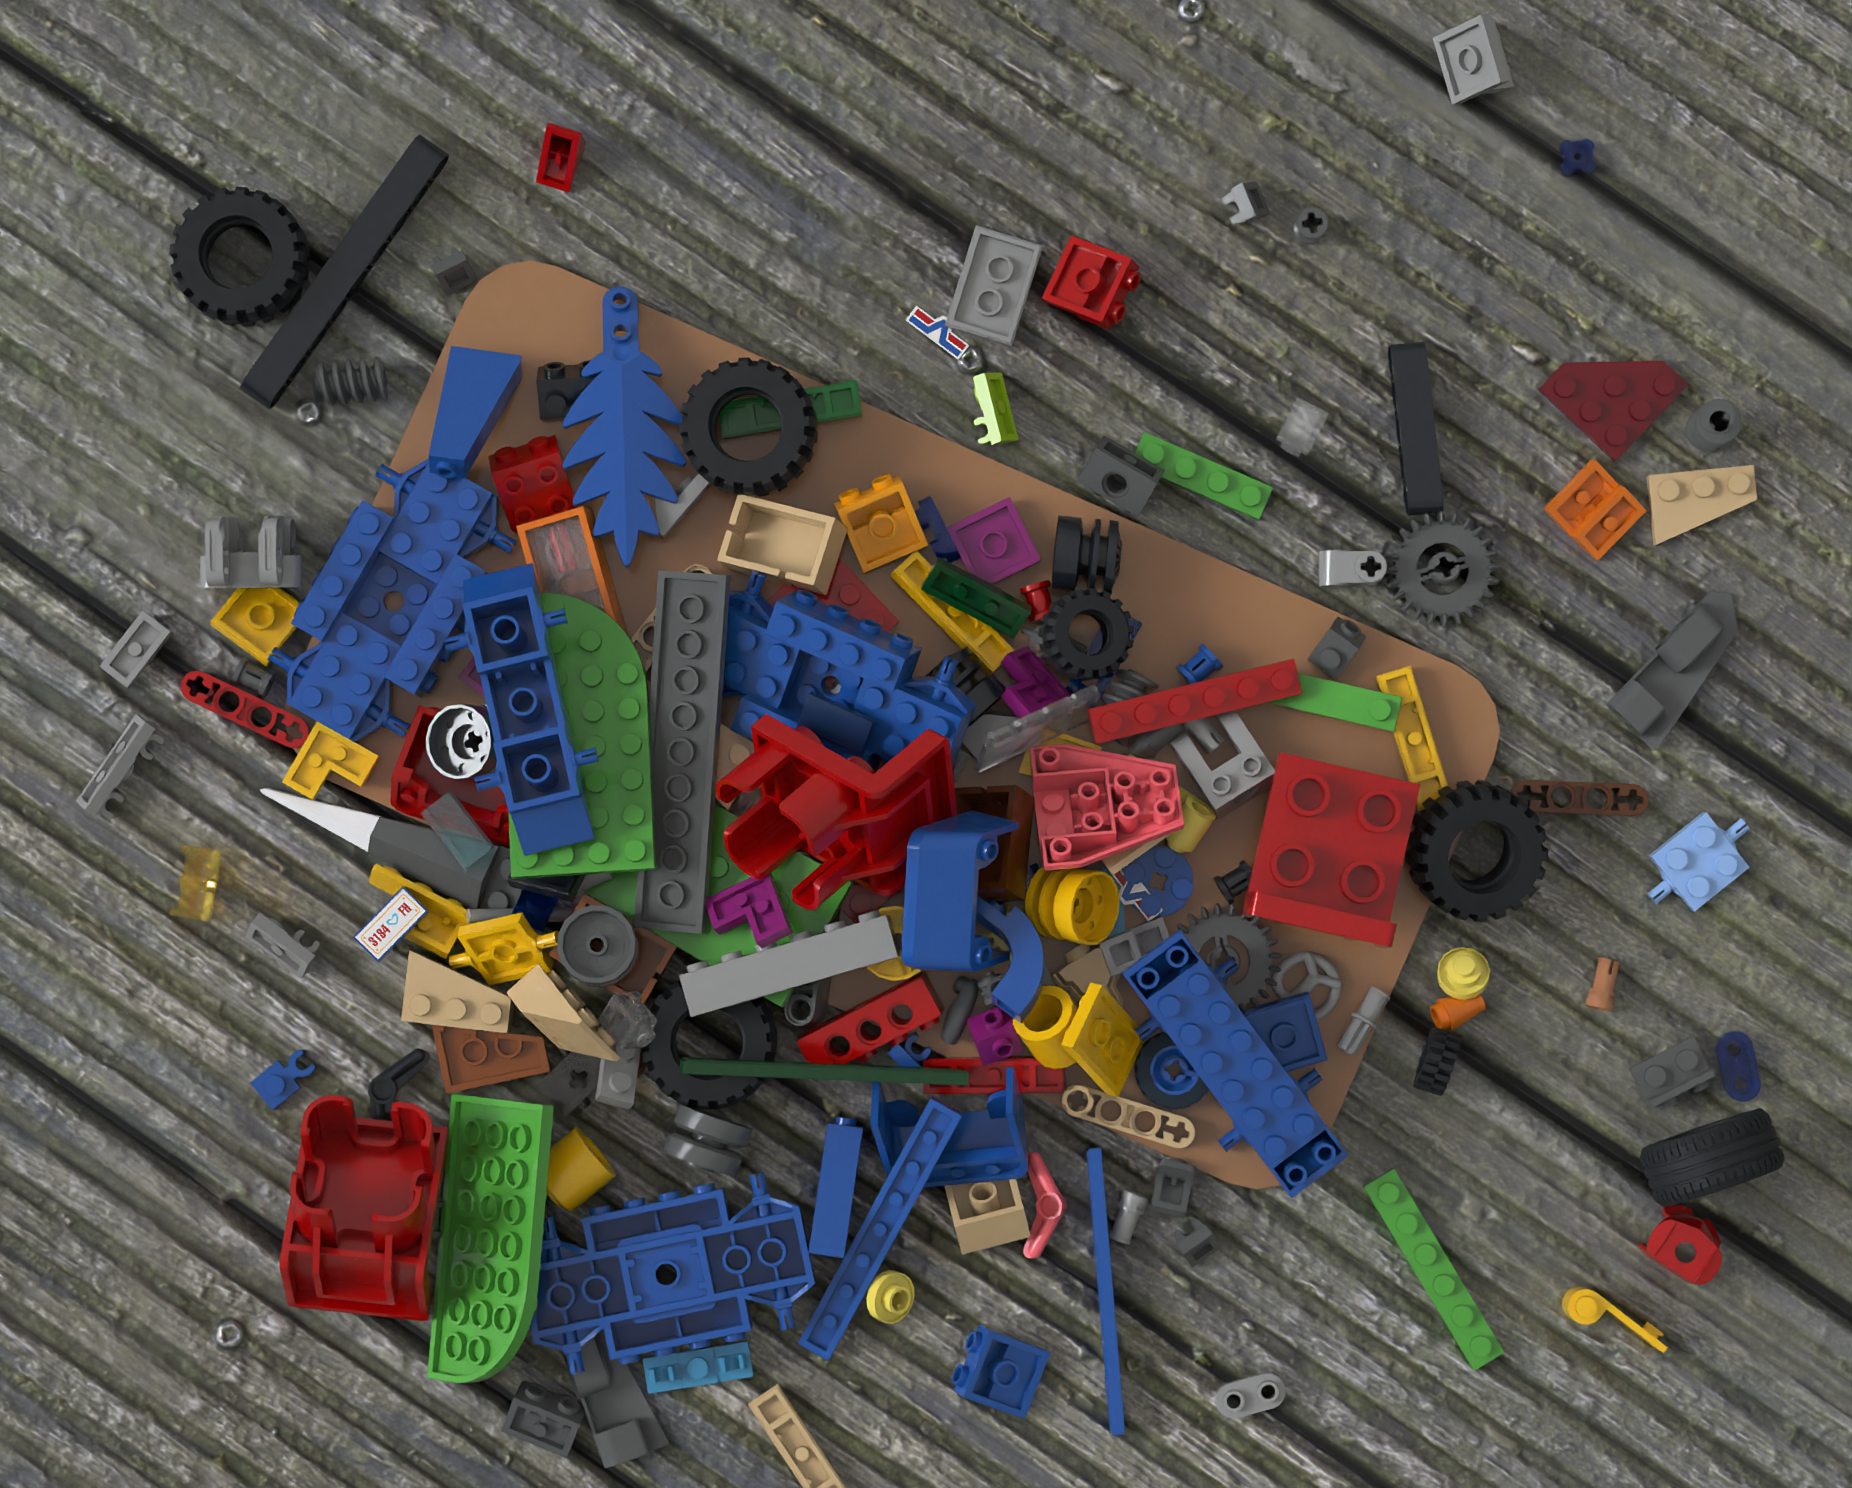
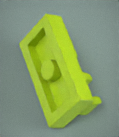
(994, 403)

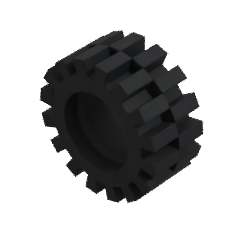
(1437, 1061)

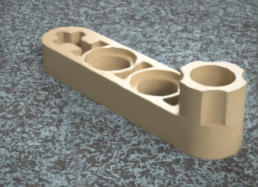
(1126, 1120)

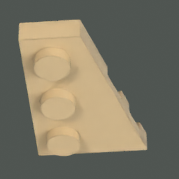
(1695, 497)

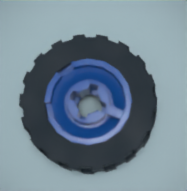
(1157, 1083)

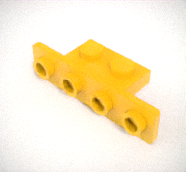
(440, 926)

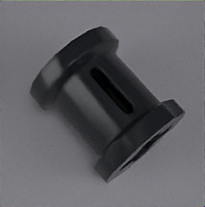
(1234, 882)

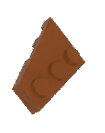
(485, 1057)

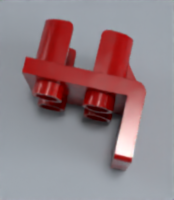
(834, 809)
(1331, 850)
(363, 1211)

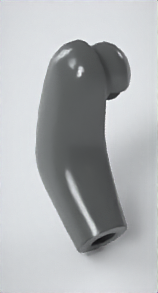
(960, 1009)

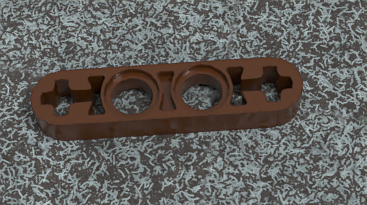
(1578, 793)

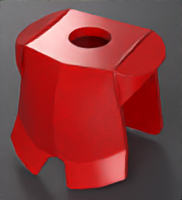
(1681, 1227)

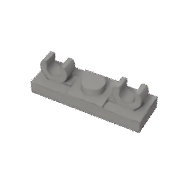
(117, 766)

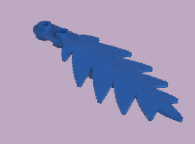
(623, 431)

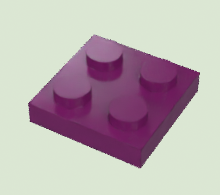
(994, 542)

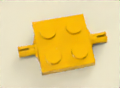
(503, 948)

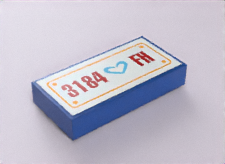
(390, 924)

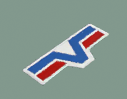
(937, 332)
(1132, 893)

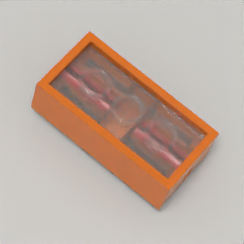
(571, 559)

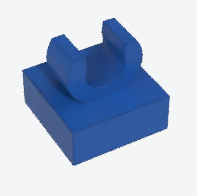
(905, 1055)

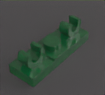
(976, 597)

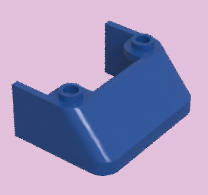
(944, 891)
(982, 1147)

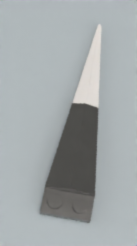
(414, 851)

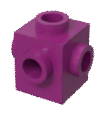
(994, 1035)

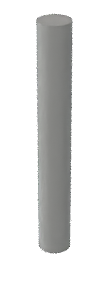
(480, 915)

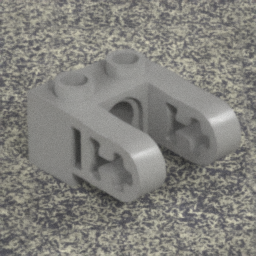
(1236, 779)

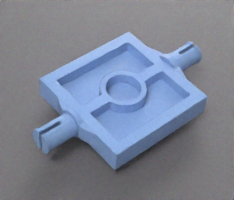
(1698, 861)

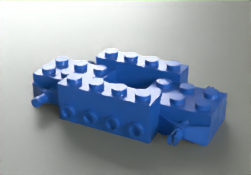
(365, 645)
(792, 648)
(717, 1263)

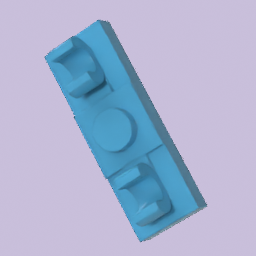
(698, 1367)

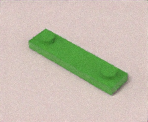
(1344, 703)

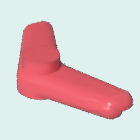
(1049, 1206)

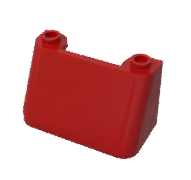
(419, 784)

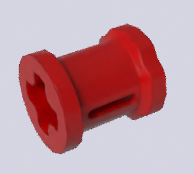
(1039, 598)

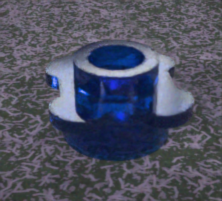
(1584, 149)

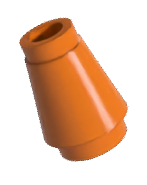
(1452, 1012)

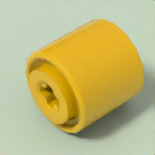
(1046, 1025)
(576, 1170)

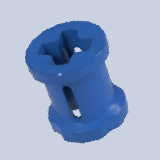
(1199, 665)

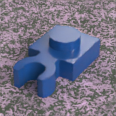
(279, 1082)

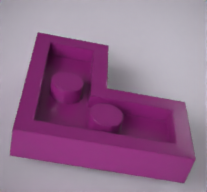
(1035, 681)
(751, 902)

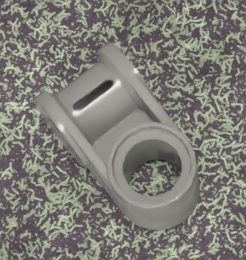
(1343, 568)

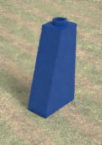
(470, 405)
(836, 1188)

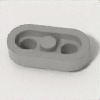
(1250, 1395)

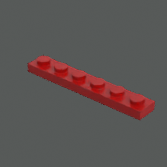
(1194, 701)

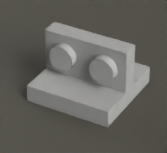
(1473, 59)

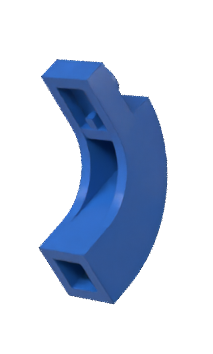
(1025, 978)

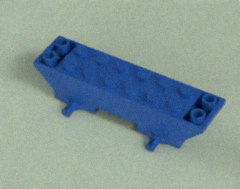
(526, 709)
(1234, 1063)

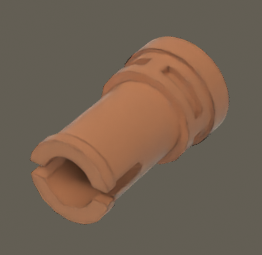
(1601, 994)

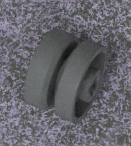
(610, 963)
(706, 1144)

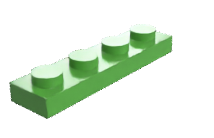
(1205, 477)

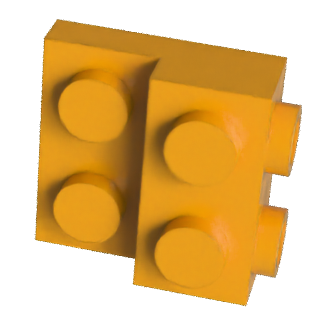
(880, 522)

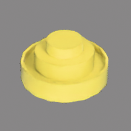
(1463, 973)
(890, 1296)

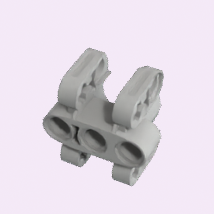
(230, 567)

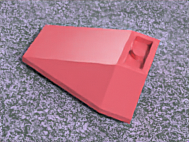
(1099, 803)

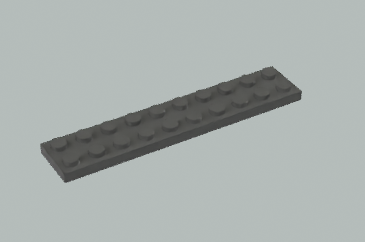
(684, 747)

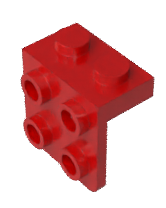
(531, 481)

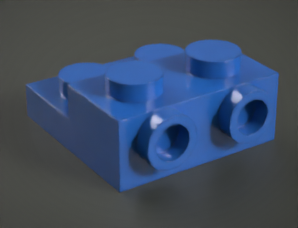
(1000, 1371)

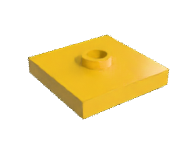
(257, 620)

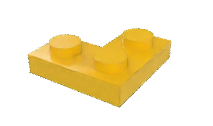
(325, 752)

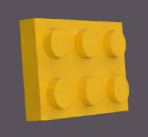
(1103, 1039)

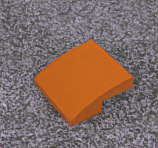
(1594, 509)

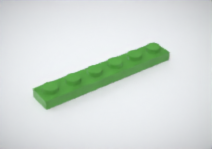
(1433, 1269)

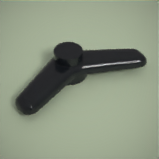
(385, 1086)

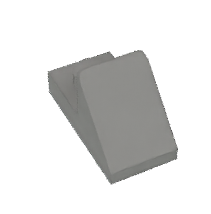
(671, 514)

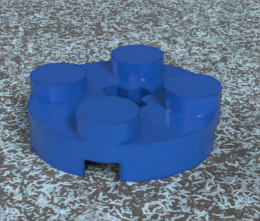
(1177, 887)

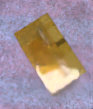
(198, 883)

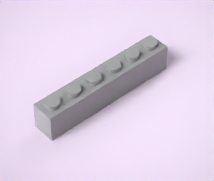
(789, 965)

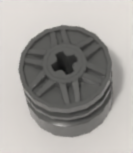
(462, 742)

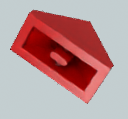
(560, 157)

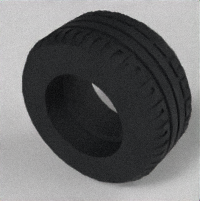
(1712, 1157)

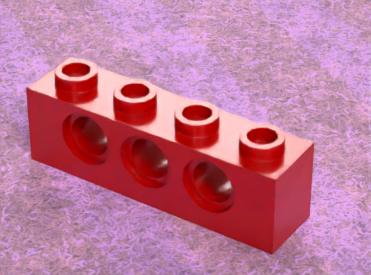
(914, 992)

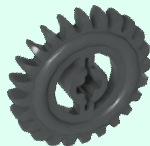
(1475, 559)
(1258, 948)

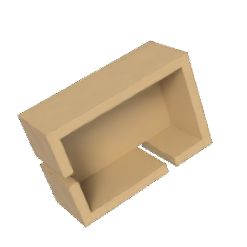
(783, 544)

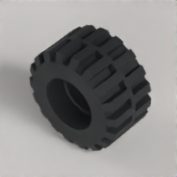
(1113, 624)

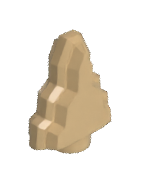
(1083, 967)

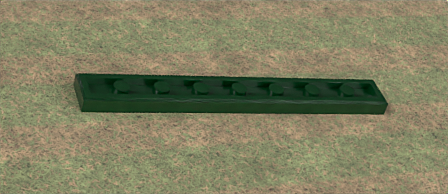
(823, 1071)

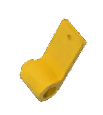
(1588, 1306)

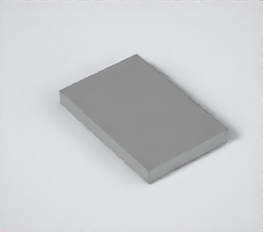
(993, 286)

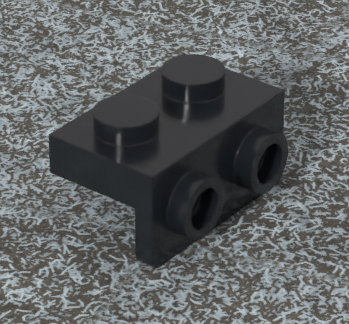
(559, 388)

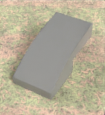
(1132, 944)

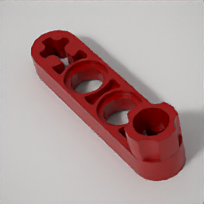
(244, 712)

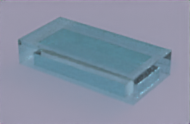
(457, 829)

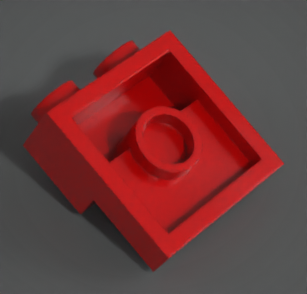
(1092, 282)

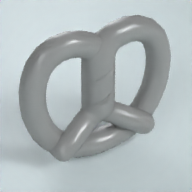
(1311, 980)

